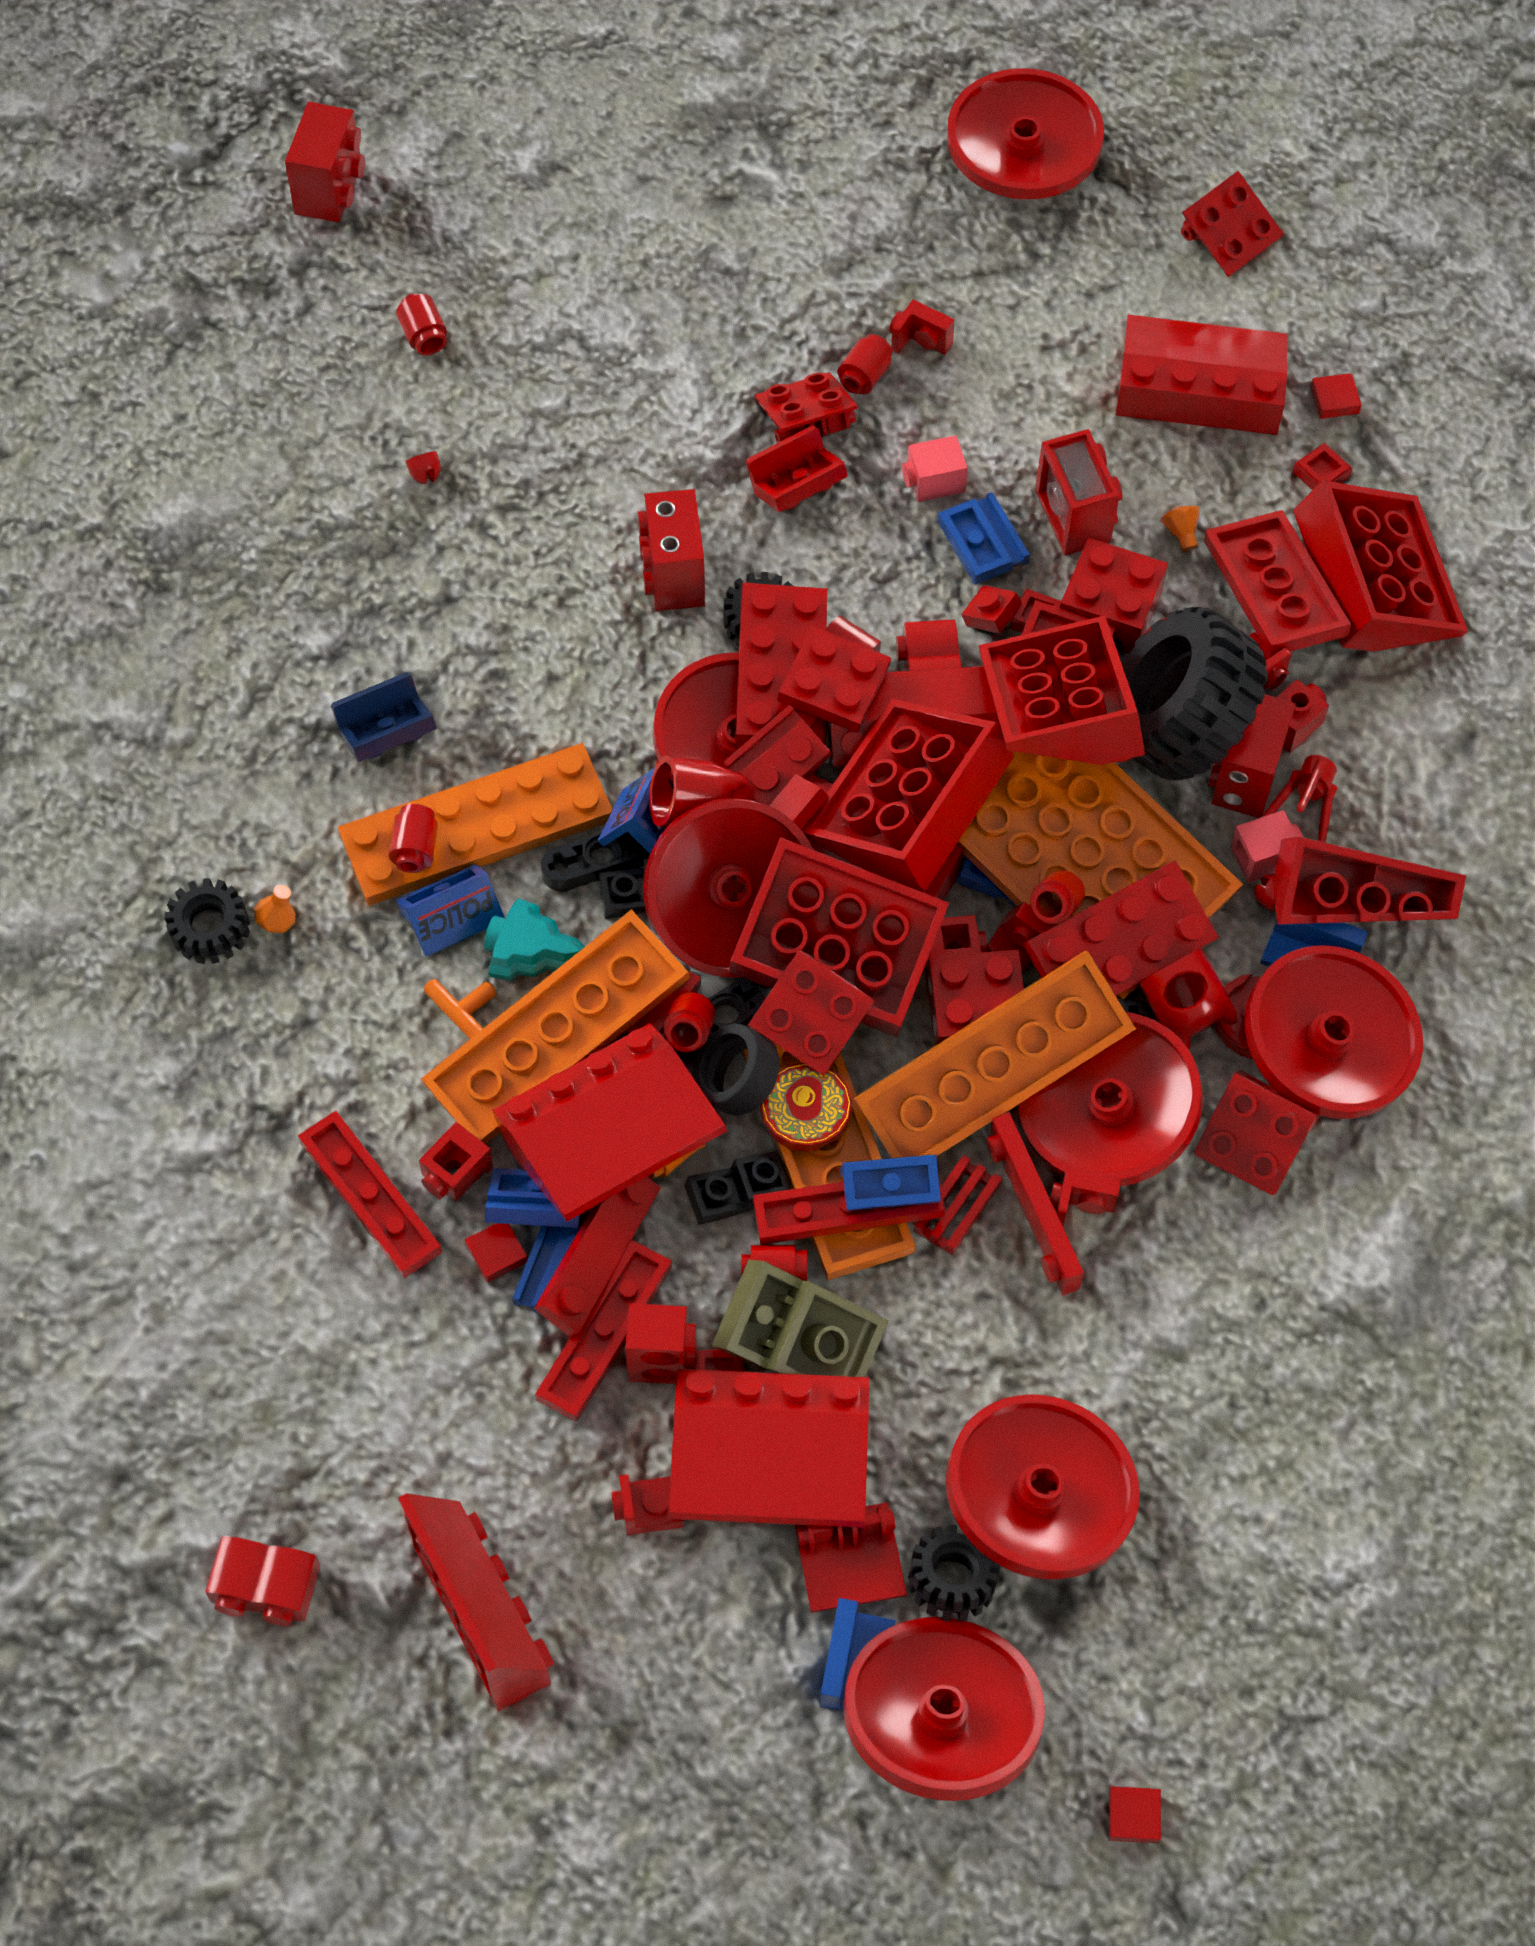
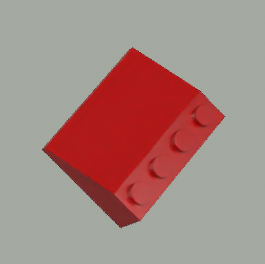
(1203, 375)
(1379, 566)
(1064, 694)
(910, 791)
(848, 922)
(607, 1121)
(769, 1448)
(476, 1599)

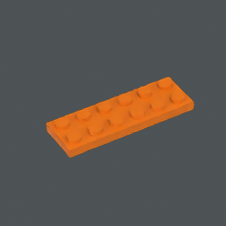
(484, 821)
(557, 1023)
(996, 1061)
(851, 1250)

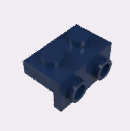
(382, 717)

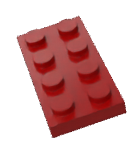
(1277, 583)
(770, 636)
(1130, 930)

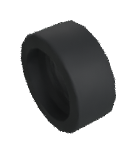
(758, 1075)

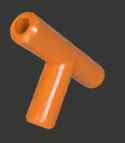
(461, 1012)

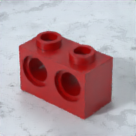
(659, 1343)

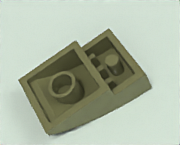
(797, 1326)

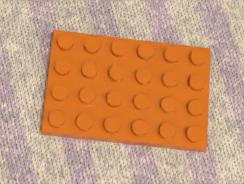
(1087, 822)

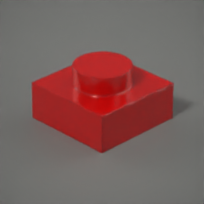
(991, 609)

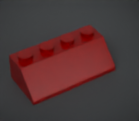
(949, 689)

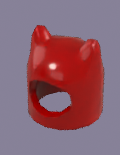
(694, 784)
(1188, 996)

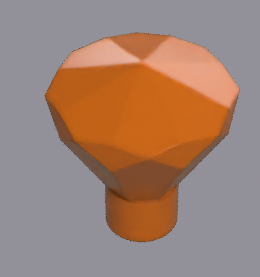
(1183, 523)
(275, 911)

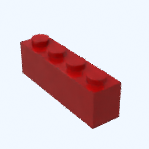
(1349, 885)

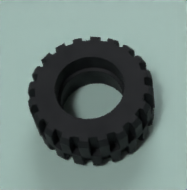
(1193, 690)

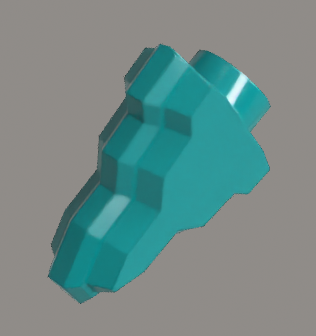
(526, 943)

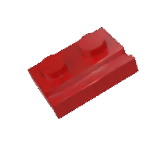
(778, 753)

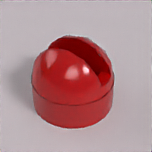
(424, 465)
(1265, 893)

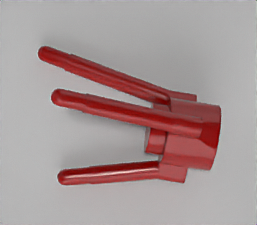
(1312, 783)

